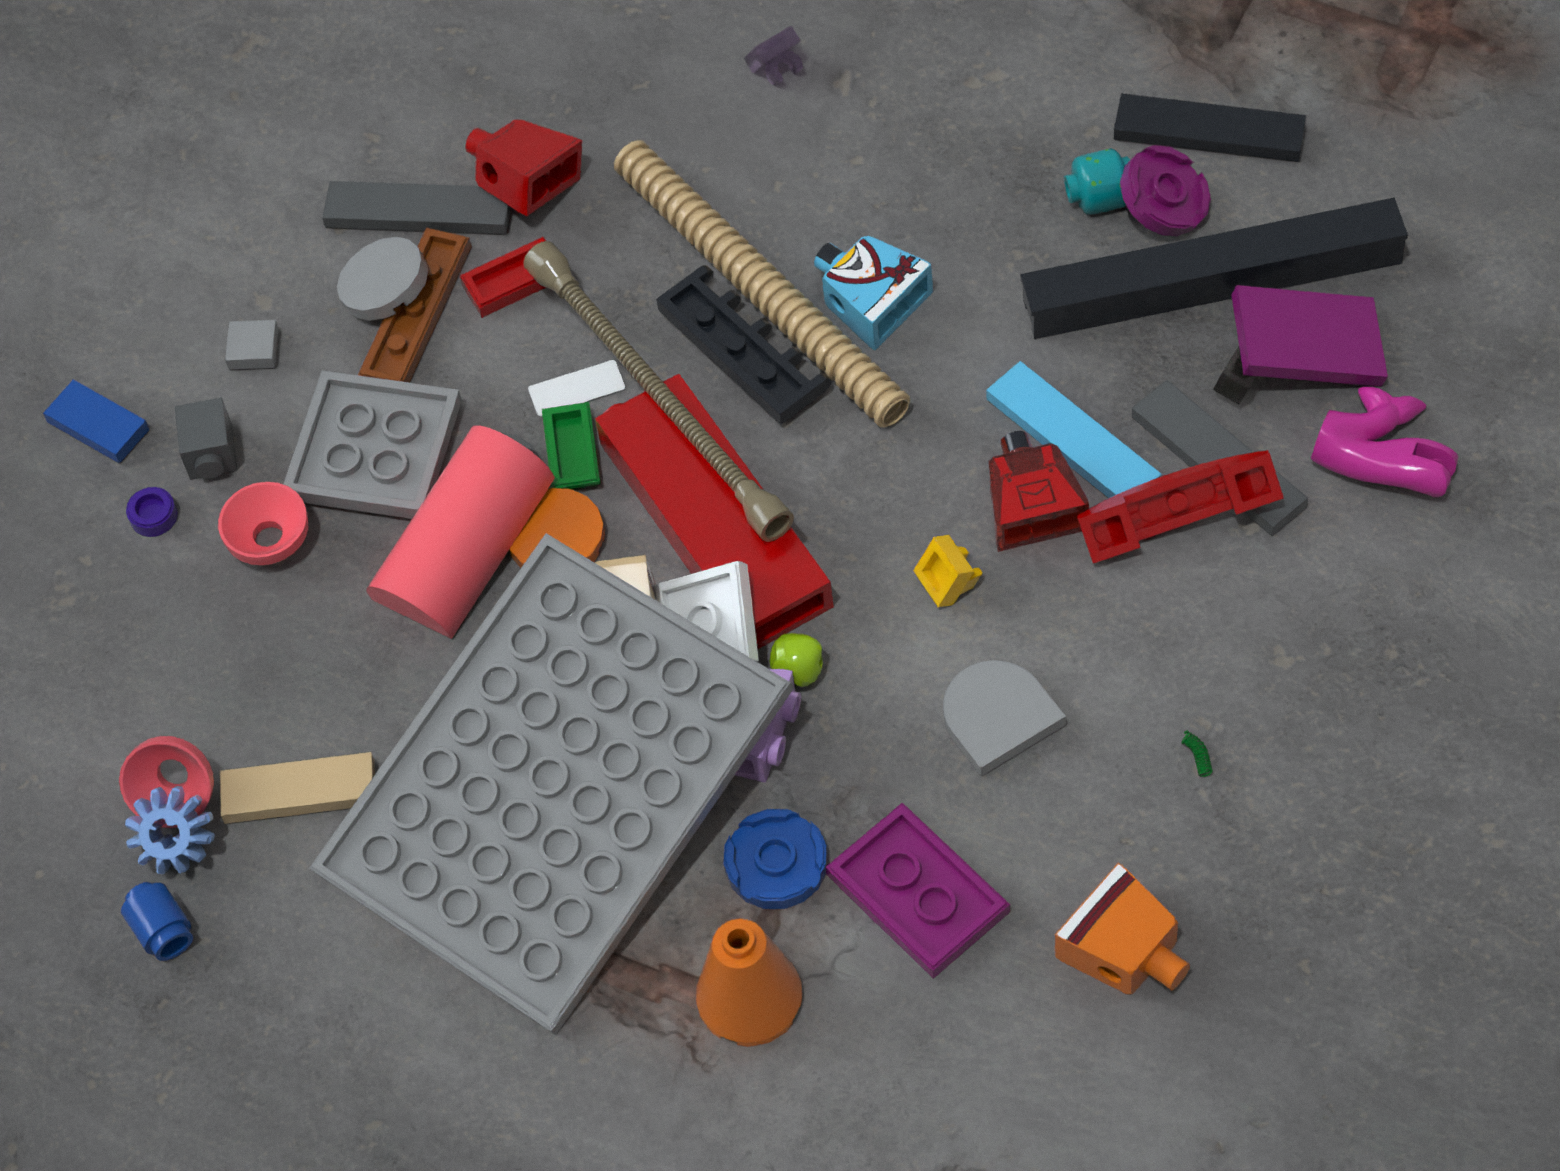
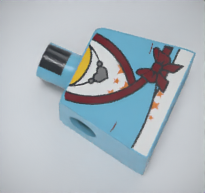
(873, 286)

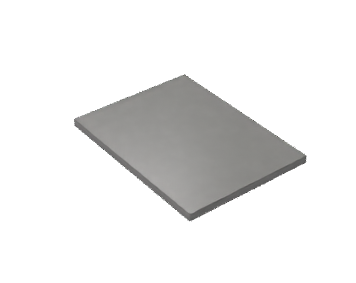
(551, 781)

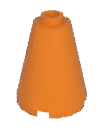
(747, 986)

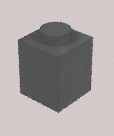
(205, 439)

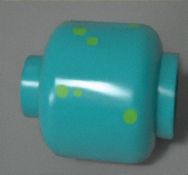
(1096, 181)

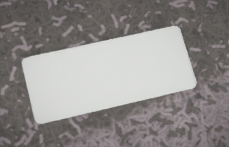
(577, 386)

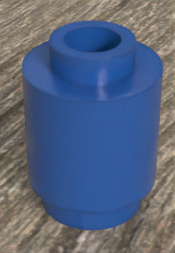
(157, 920)

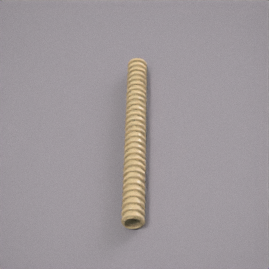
(762, 284)

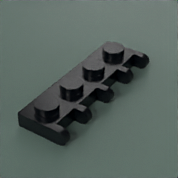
(740, 348)

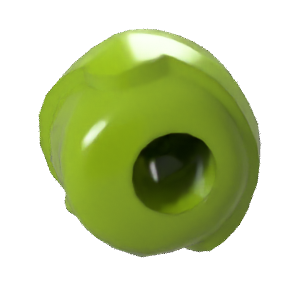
(798, 654)

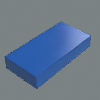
(96, 421)

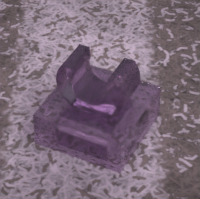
(774, 51)

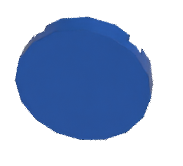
(775, 859)

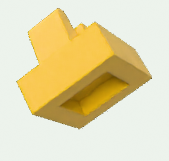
(946, 571)

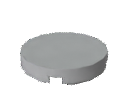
(382, 278)

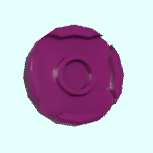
(1165, 191)

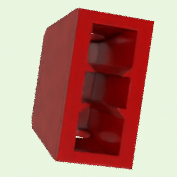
(525, 163)

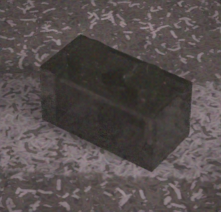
(1232, 382)

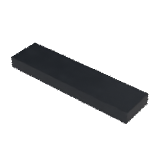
(1209, 127)

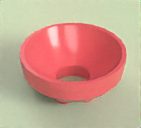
(259, 508)
(143, 773)

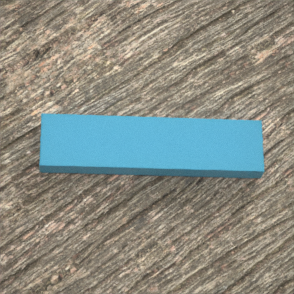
(1082, 441)

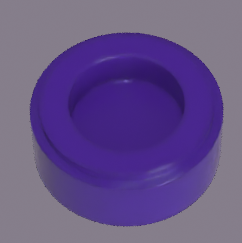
(151, 511)

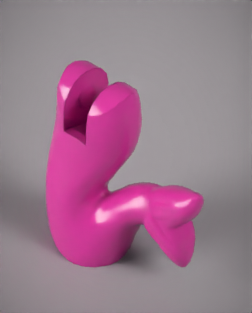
(1350, 449)

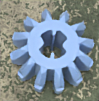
(172, 812)

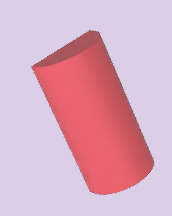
(462, 531)

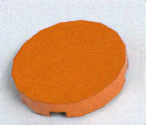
(566, 517)

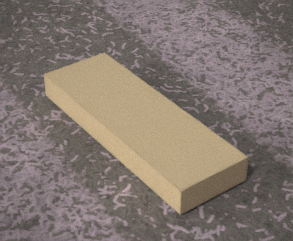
(294, 787)

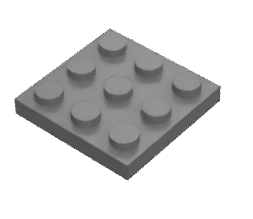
(372, 443)

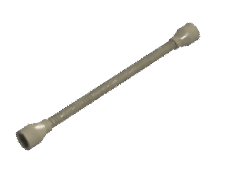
(762, 509)

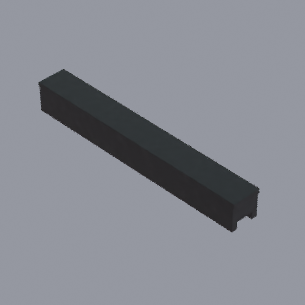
(1212, 266)

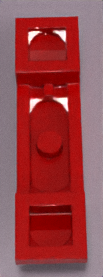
(1178, 500)

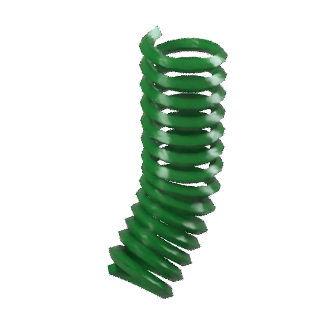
(1193, 745)

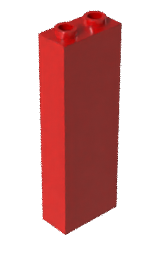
(703, 515)

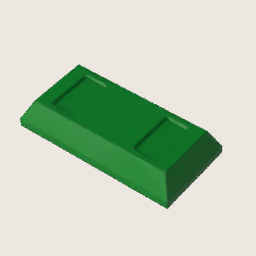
(571, 446)

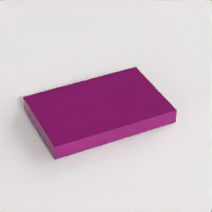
(1309, 336)
(918, 890)

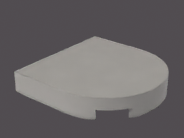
(998, 712)

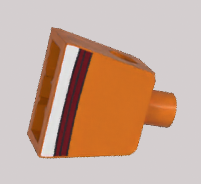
(1122, 936)

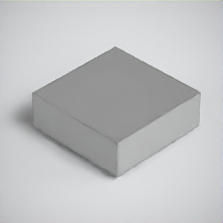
(252, 344)

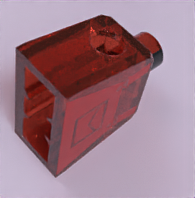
(1032, 493)

